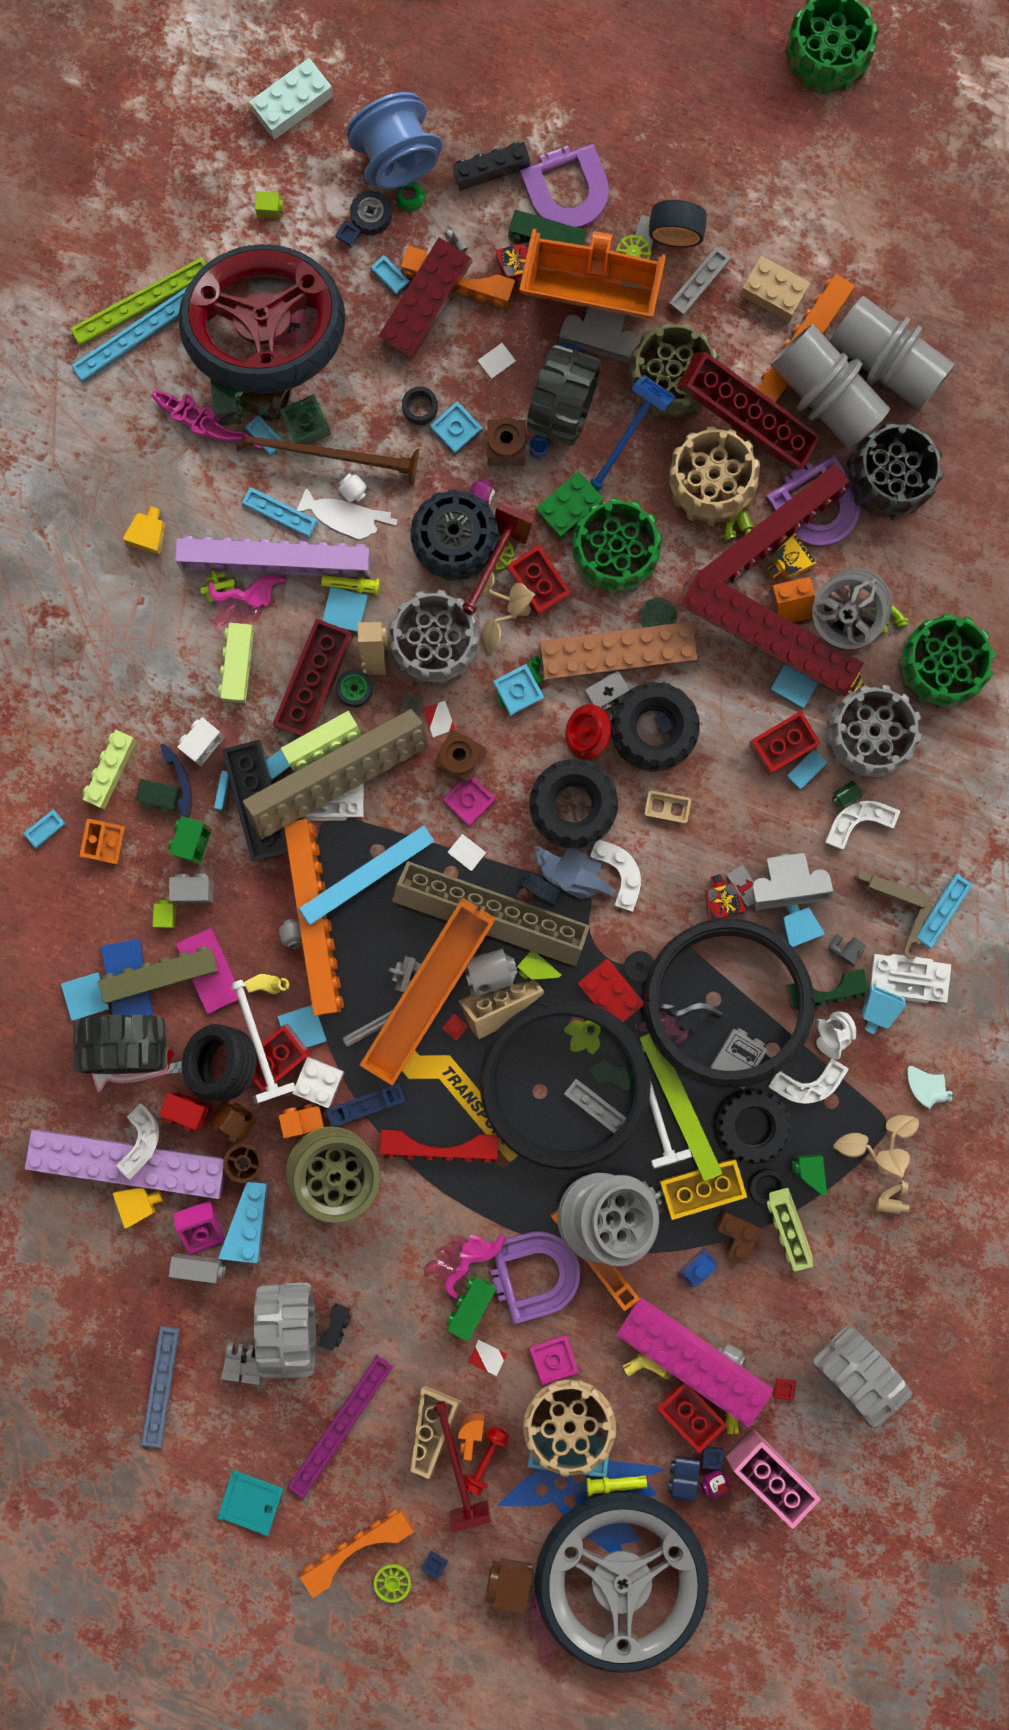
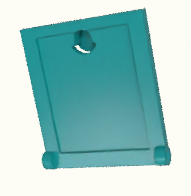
(246, 1502)

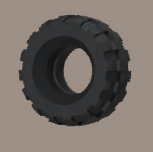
(662, 698)
(573, 774)

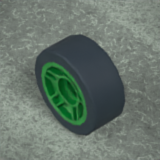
(346, 682)

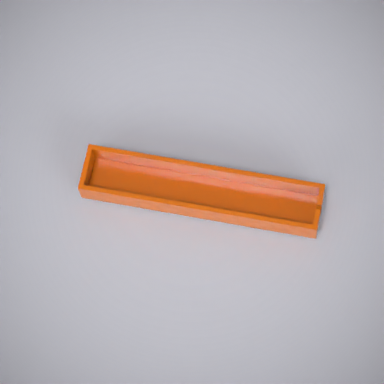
(316, 936)
(427, 991)

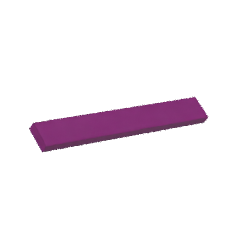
(340, 1426)

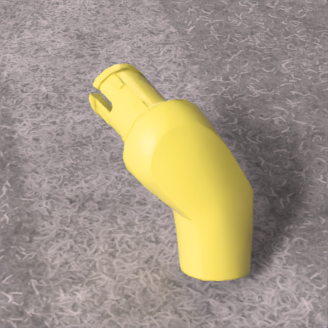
(266, 983)
(643, 1361)

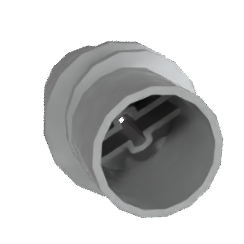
(891, 353)
(830, 386)

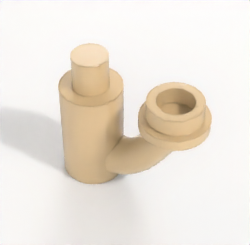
(888, 1205)

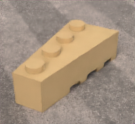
(373, 646)
(429, 1432)

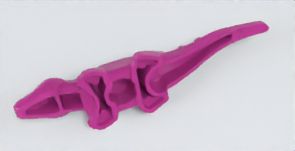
(198, 419)

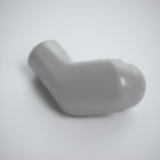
(453, 234)

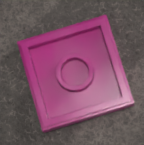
(469, 801)
(554, 1359)

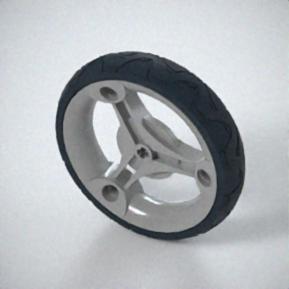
(623, 1598)

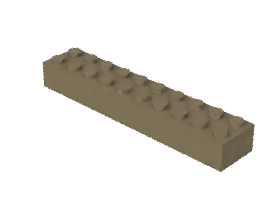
(335, 774)
(515, 920)

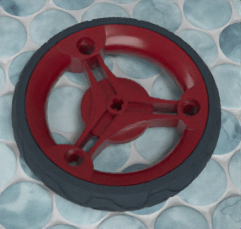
(261, 318)

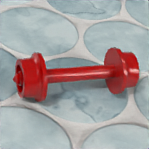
(497, 1437)

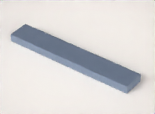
(160, 1386)

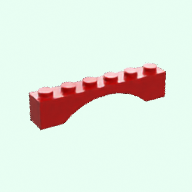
(398, 1143)

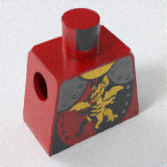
(512, 262)
(722, 899)

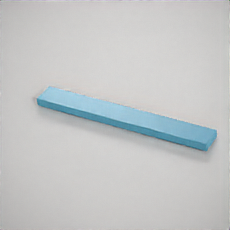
(128, 338)
(365, 875)

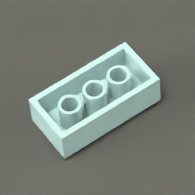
(291, 98)

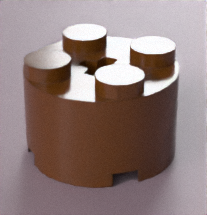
(233, 1121)

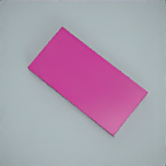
(216, 987)

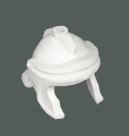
(835, 1034)

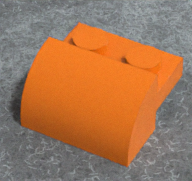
(101, 841)
(470, 1430)

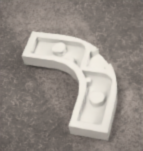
(857, 813)
(627, 869)
(813, 1091)
(146, 1143)

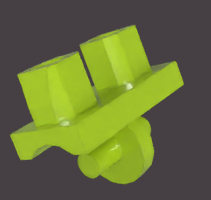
(227, 584)

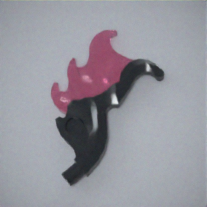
(680, 1021)

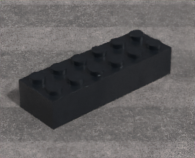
(248, 776)

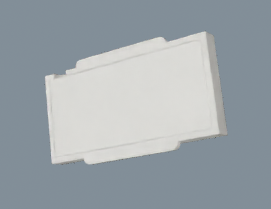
(346, 806)
(912, 979)

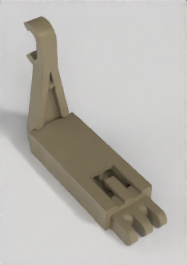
(902, 895)

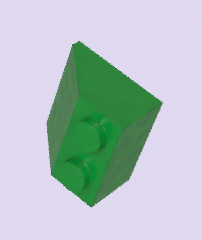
(811, 1171)

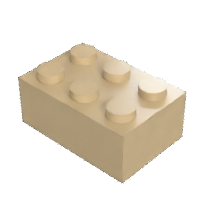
(775, 289)

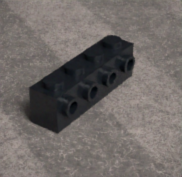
(491, 166)

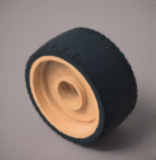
(677, 223)

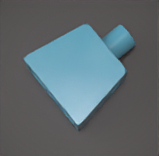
(800, 926)
(881, 1008)

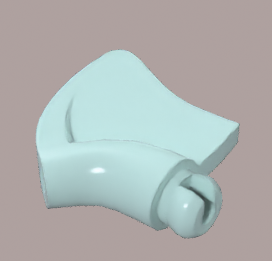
(927, 1087)

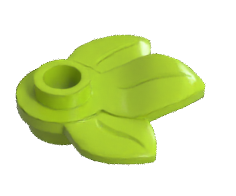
(582, 1038)

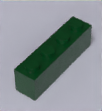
(523, 224)

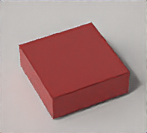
(784, 1389)

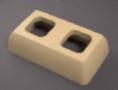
(668, 800)

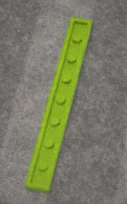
(136, 303)
(683, 1111)

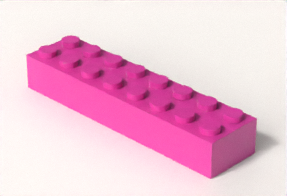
(695, 1362)

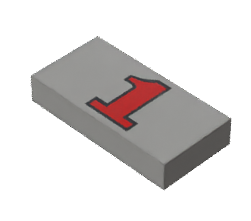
(743, 884)

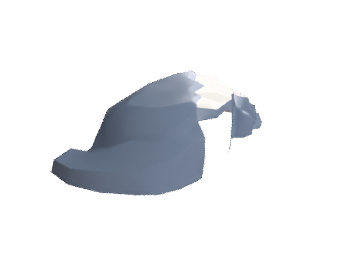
(573, 874)

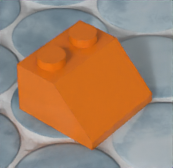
(794, 599)

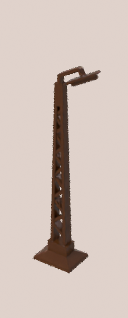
(403, 464)

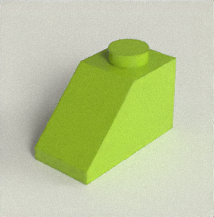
(536, 968)

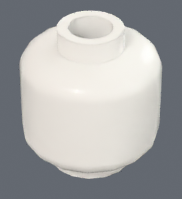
(352, 487)

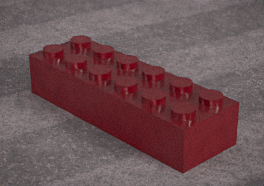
(425, 298)
(313, 678)

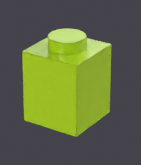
(268, 204)
(164, 914)

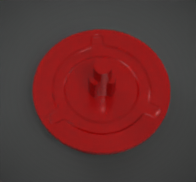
(588, 731)

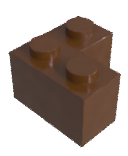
(742, 1235)

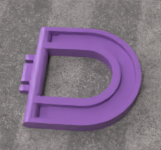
(594, 177)
(810, 533)
(542, 1303)

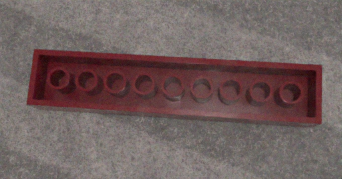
(778, 526)
(769, 632)

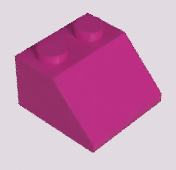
(199, 1227)

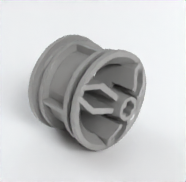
(852, 608)

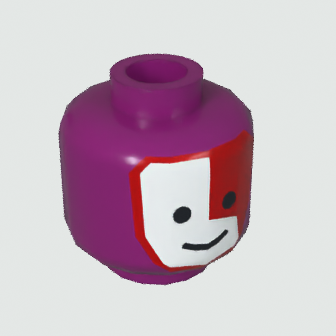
(483, 490)
(715, 1485)

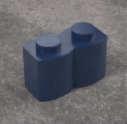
(685, 1478)

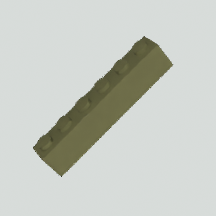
(159, 975)

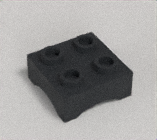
(339, 1319)

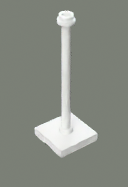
(272, 1088)
(670, 1156)

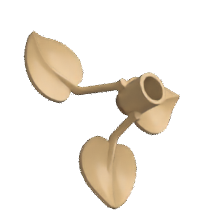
(518, 606)
(890, 1161)

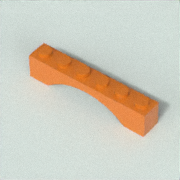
(492, 289)
(612, 1280)
(391, 1530)

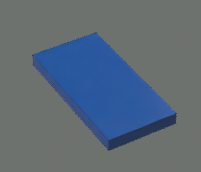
(120, 957)

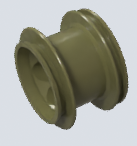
(348, 1202)

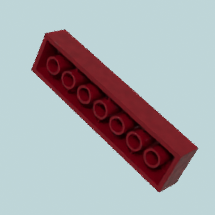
(748, 410)

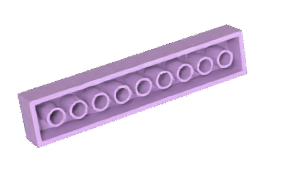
(273, 558)
(99, 1159)

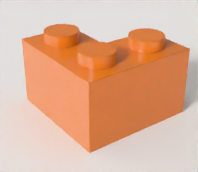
(301, 1121)

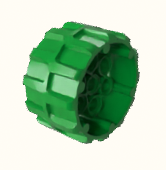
(853, 21)
(642, 522)
(979, 650)

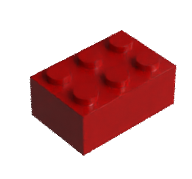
(541, 578)
(785, 743)
(610, 991)
(283, 1053)
(185, 1111)
(691, 1416)

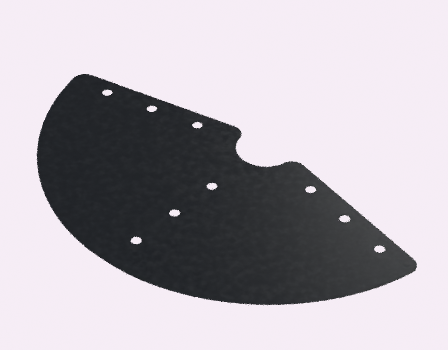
(378, 933)

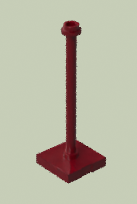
(510, 524)
(468, 1515)

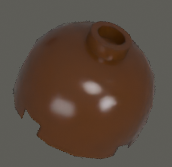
(242, 1163)

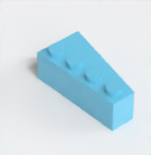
(246, 1230)

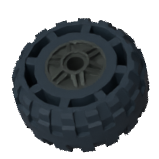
(457, 554)

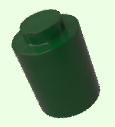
(846, 795)

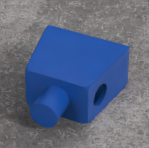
(698, 1268)

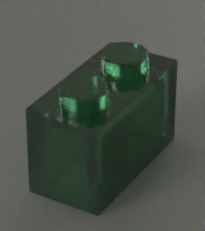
(157, 795)

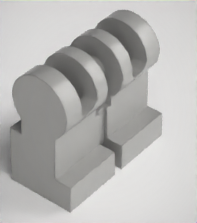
(235, 1367)

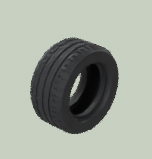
(198, 1058)

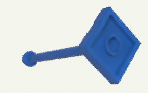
(654, 395)

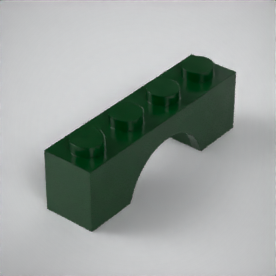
(851, 983)

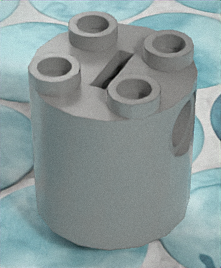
(490, 972)

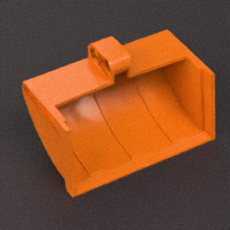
(592, 276)

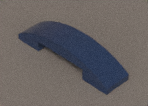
(186, 802)
(365, 1105)

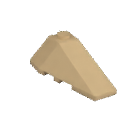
(491, 1010)

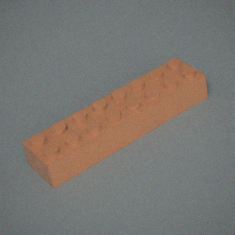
(618, 651)

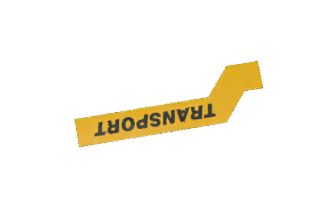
(459, 1084)

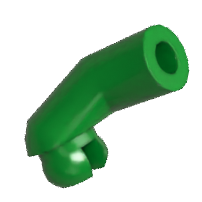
(534, 665)

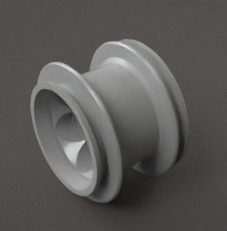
(591, 1210)

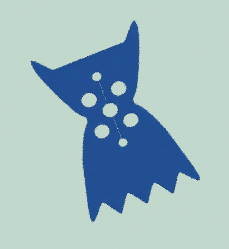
(609, 1536)

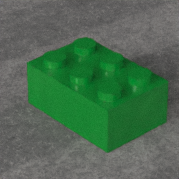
(568, 505)
(189, 840)
(471, 1306)

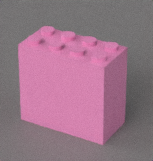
(772, 1478)

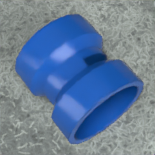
(538, 443)

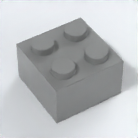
(191, 889)

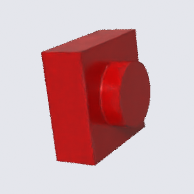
(455, 1027)

